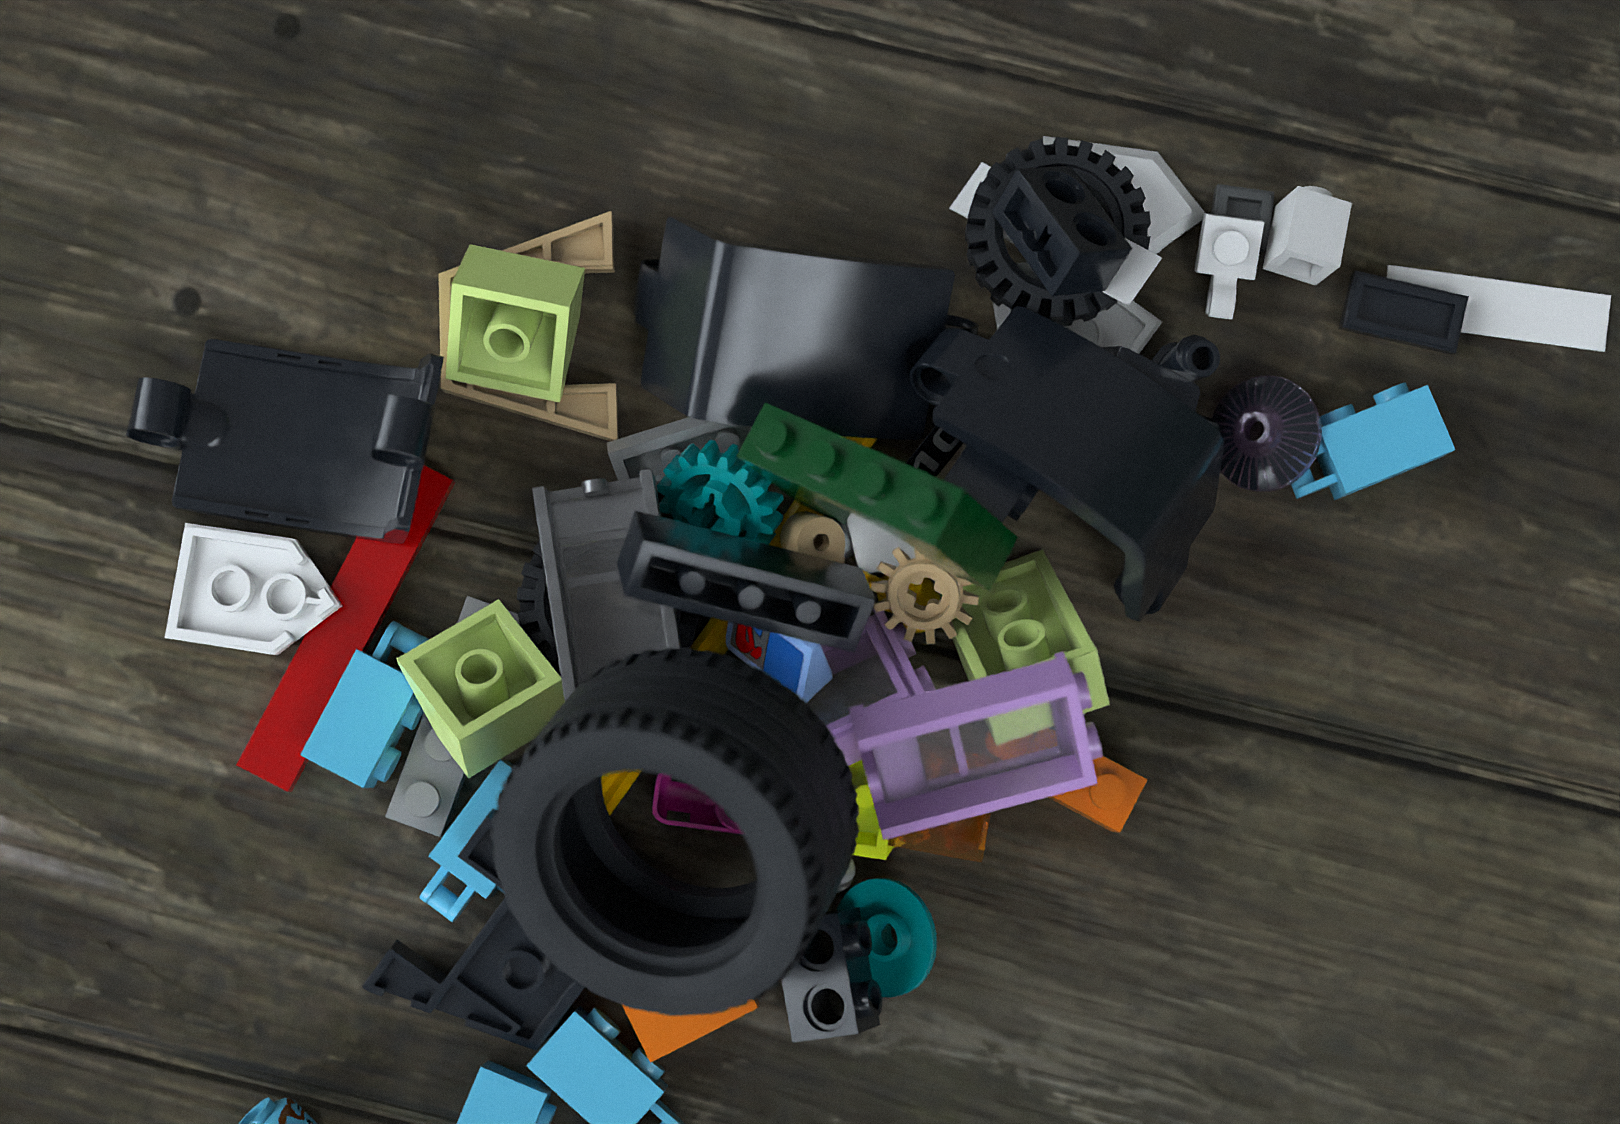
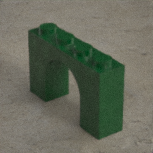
(846, 477)

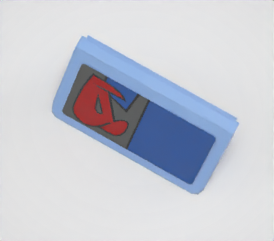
(789, 660)

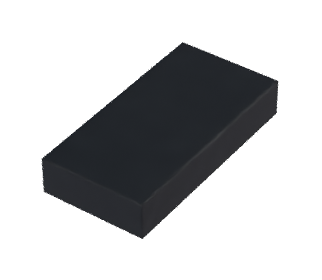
(1403, 312)

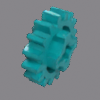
(722, 496)

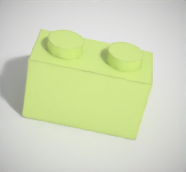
(513, 322)
(483, 687)

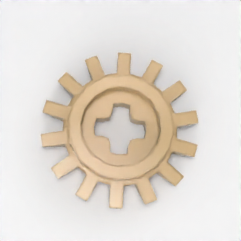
(902, 600)

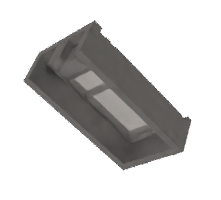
(580, 548)

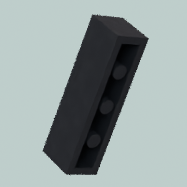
(744, 582)

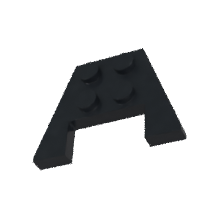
(499, 981)

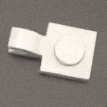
(1227, 252)

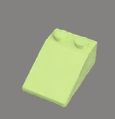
(1024, 624)

